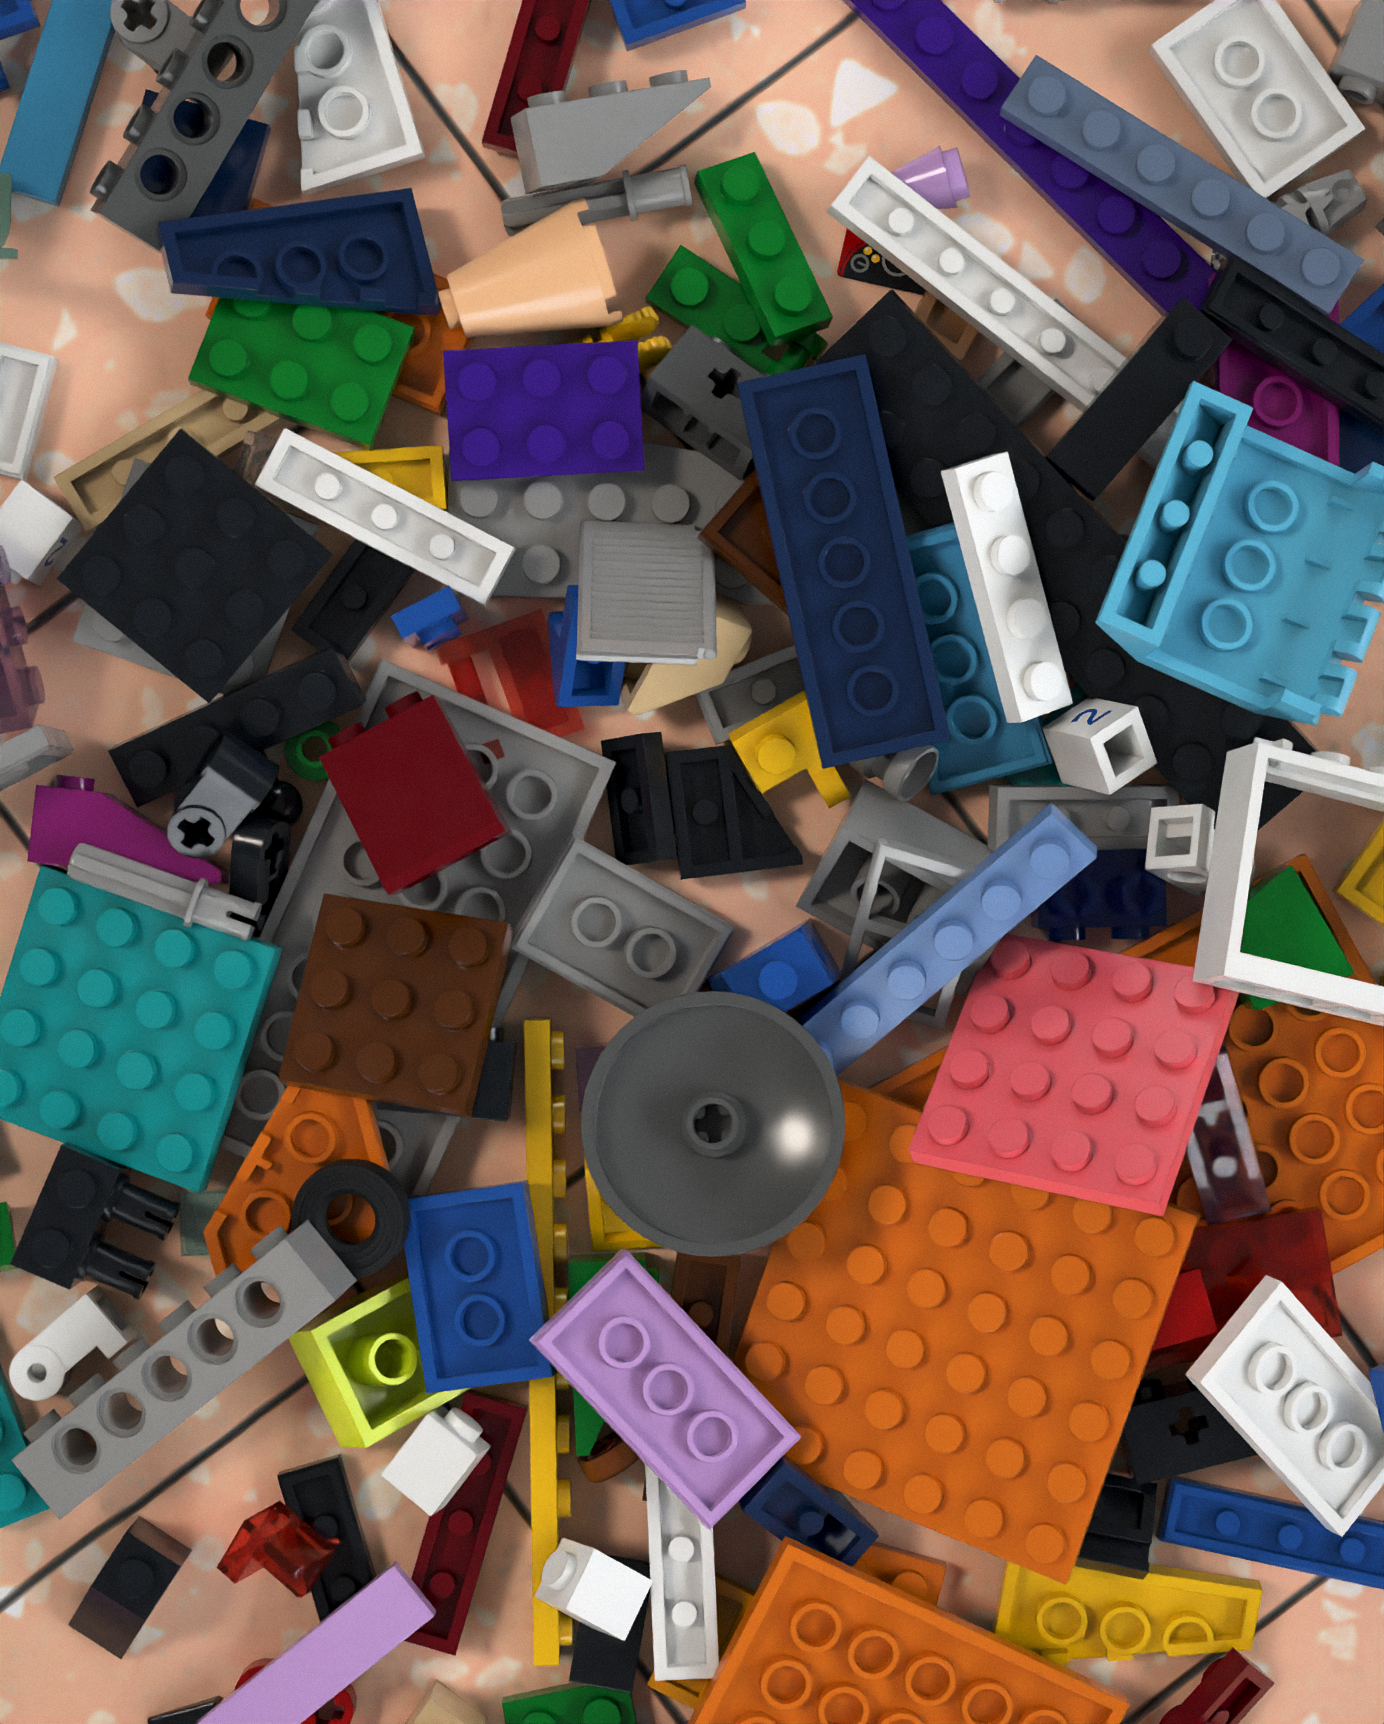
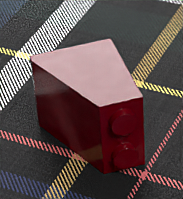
(412, 792)

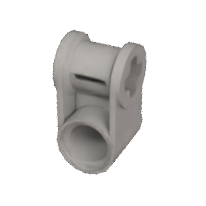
(169, 32)

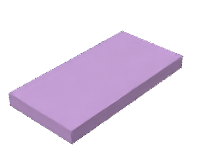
(665, 1388)

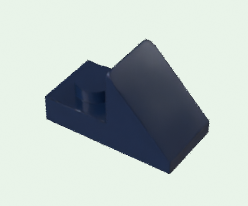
(803, 1509)

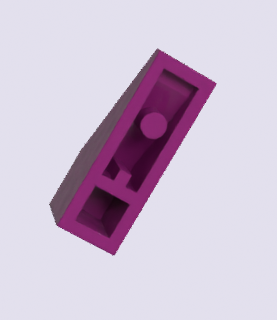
(77, 814)

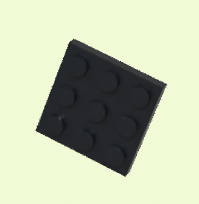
(195, 565)

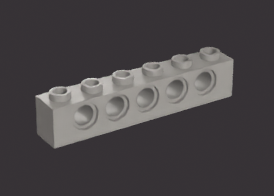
(70, 1469)

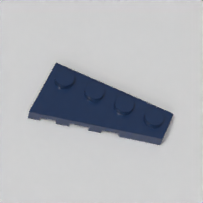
(314, 253)

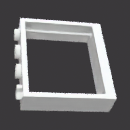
(1230, 869)

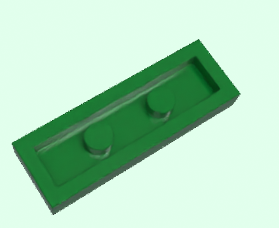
(763, 249)

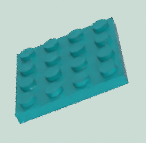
(128, 1028)

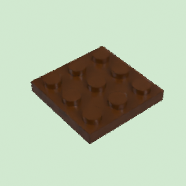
(396, 1004)

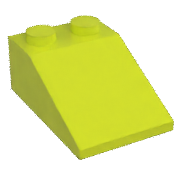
(367, 1364)

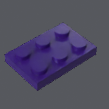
(544, 410)

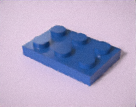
(476, 1286)

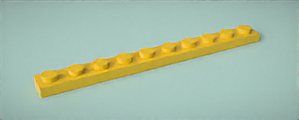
(548, 1431)

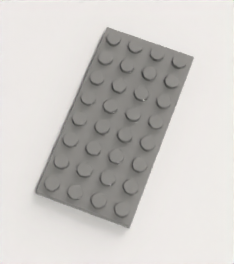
(544, 794)

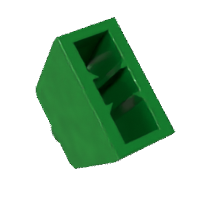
(1288, 928)

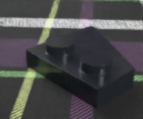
(722, 817)

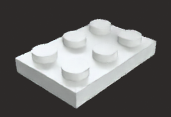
(1256, 91)

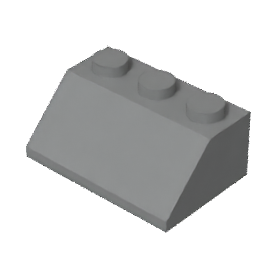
(903, 888)

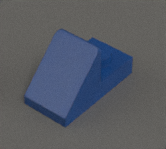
(578, 681)

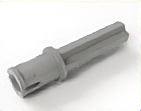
(605, 198)
(162, 890)

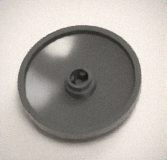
(713, 1124)

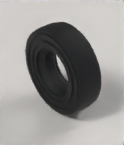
(379, 1190)

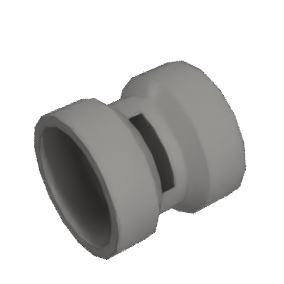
(902, 772)

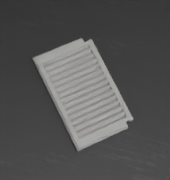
(645, 594)

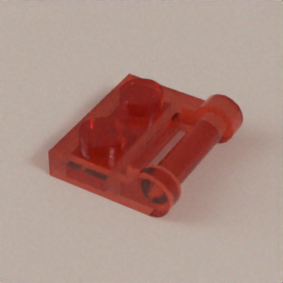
(524, 670)

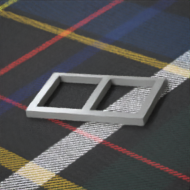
(887, 927)

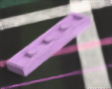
(329, 1654)

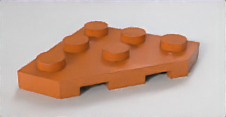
(298, 1140)

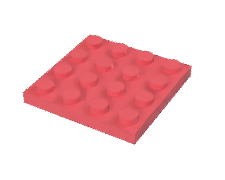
(1075, 1073)

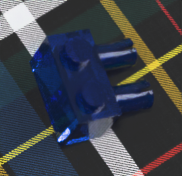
(1106, 893)

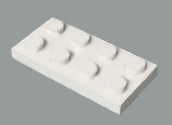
(1297, 1403)

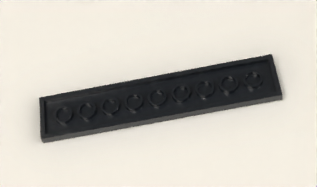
(942, 418)

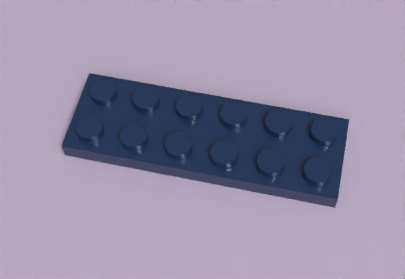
(843, 561)

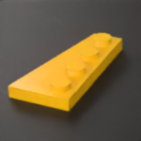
(1124, 1615)

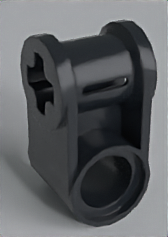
(219, 795)

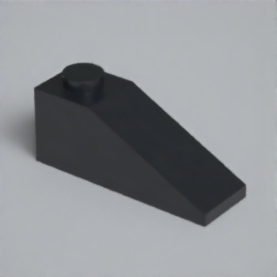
(1138, 398)

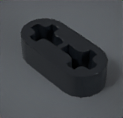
(259, 863)

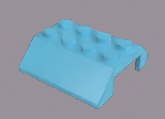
(1251, 566)

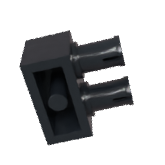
(71, 1215)

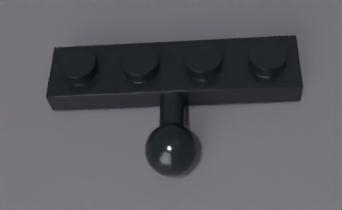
(255, 714)

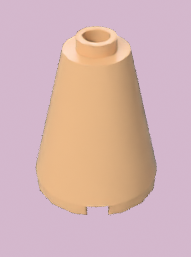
(535, 281)

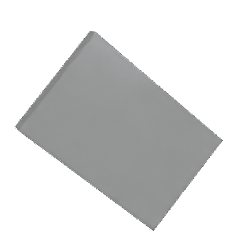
(618, 931)

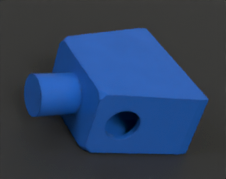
(782, 969)

